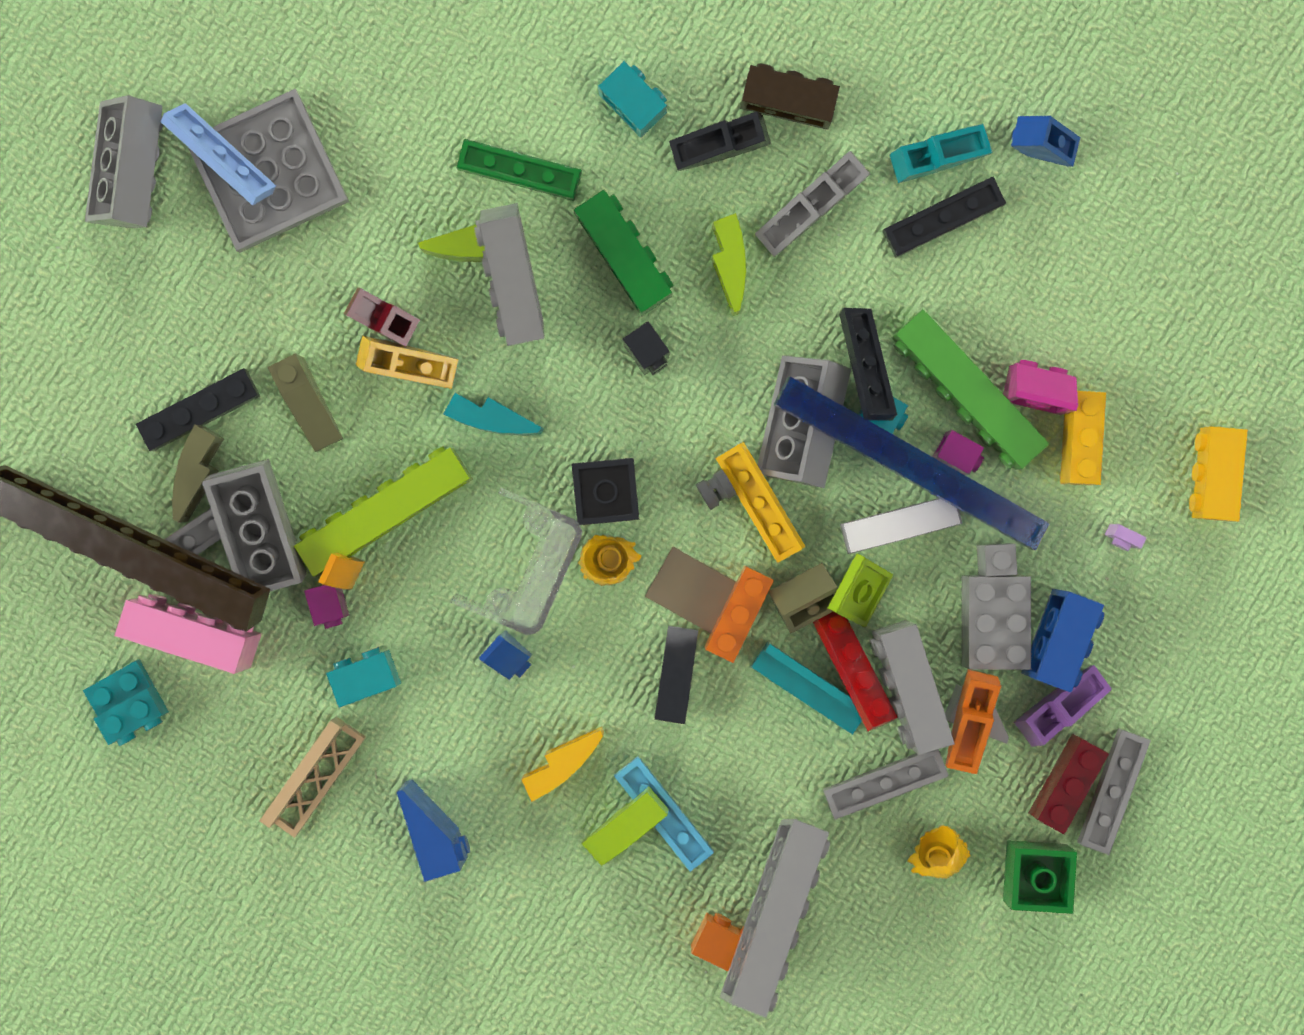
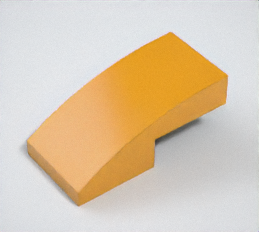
(341, 571)

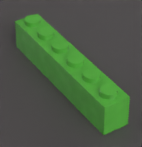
(969, 390)

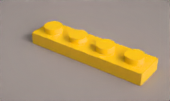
(760, 502)

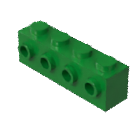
(623, 252)

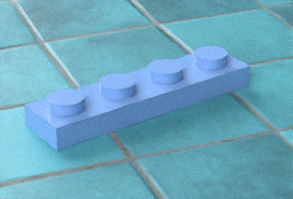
(218, 154)

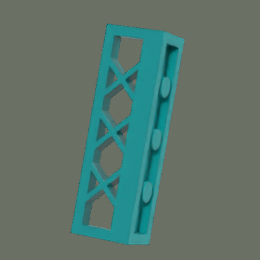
(807, 687)

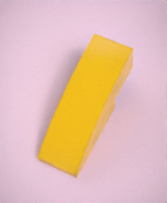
(562, 763)

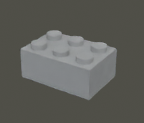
(996, 622)

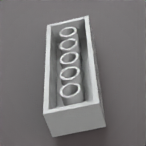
(775, 917)

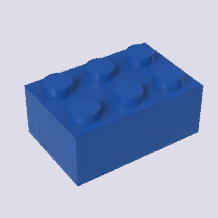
(1064, 639)

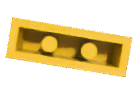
(1084, 440)
(1218, 473)

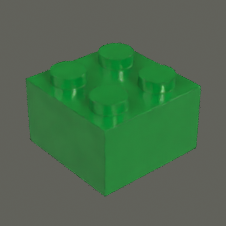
(1040, 877)

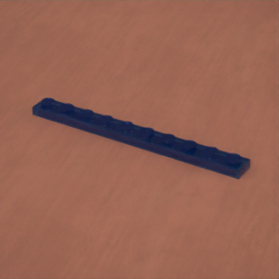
(910, 463)

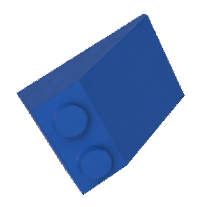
(433, 834)

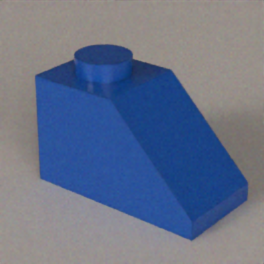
(1045, 140)
(507, 656)

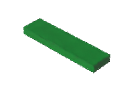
(519, 169)

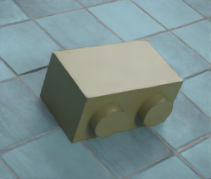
(804, 597)

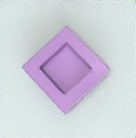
(1124, 537)

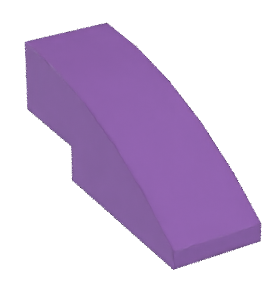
(1062, 708)

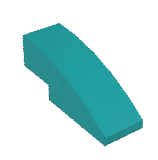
(940, 153)
(490, 418)

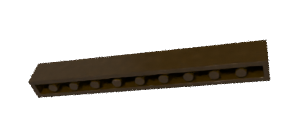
(131, 550)

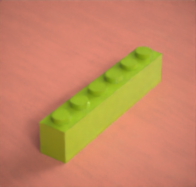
(384, 511)

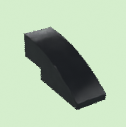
(720, 141)
(676, 675)

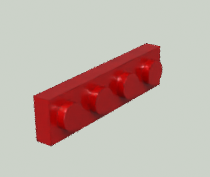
(855, 670)

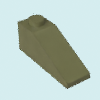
(305, 401)

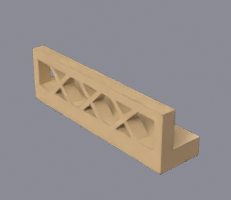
(305, 768)

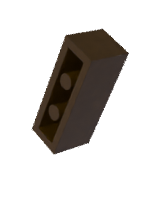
(790, 96)

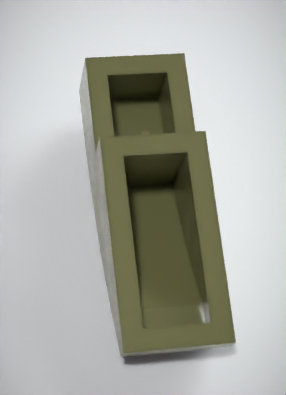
(192, 470)

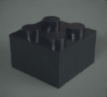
(605, 491)

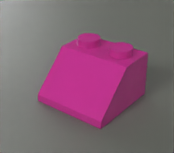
(1040, 388)

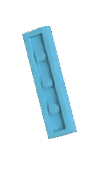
(676, 826)

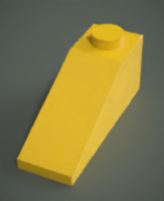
(406, 362)

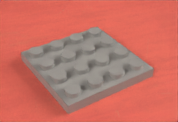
(288, 151)

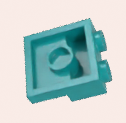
(126, 703)

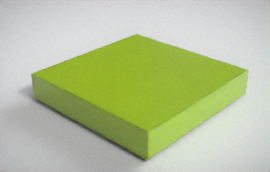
(860, 590)

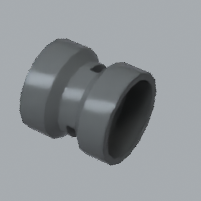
(723, 488)

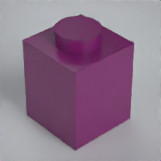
(959, 453)
(326, 605)

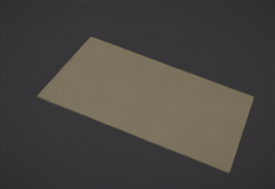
(691, 589)

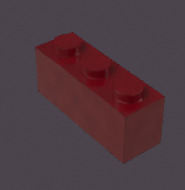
(1068, 784)

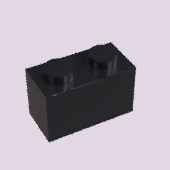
(647, 349)

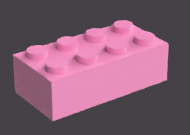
(187, 633)

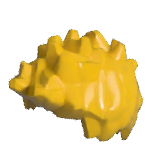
(607, 559)
(939, 853)

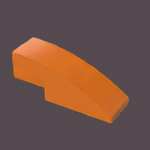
(973, 721)

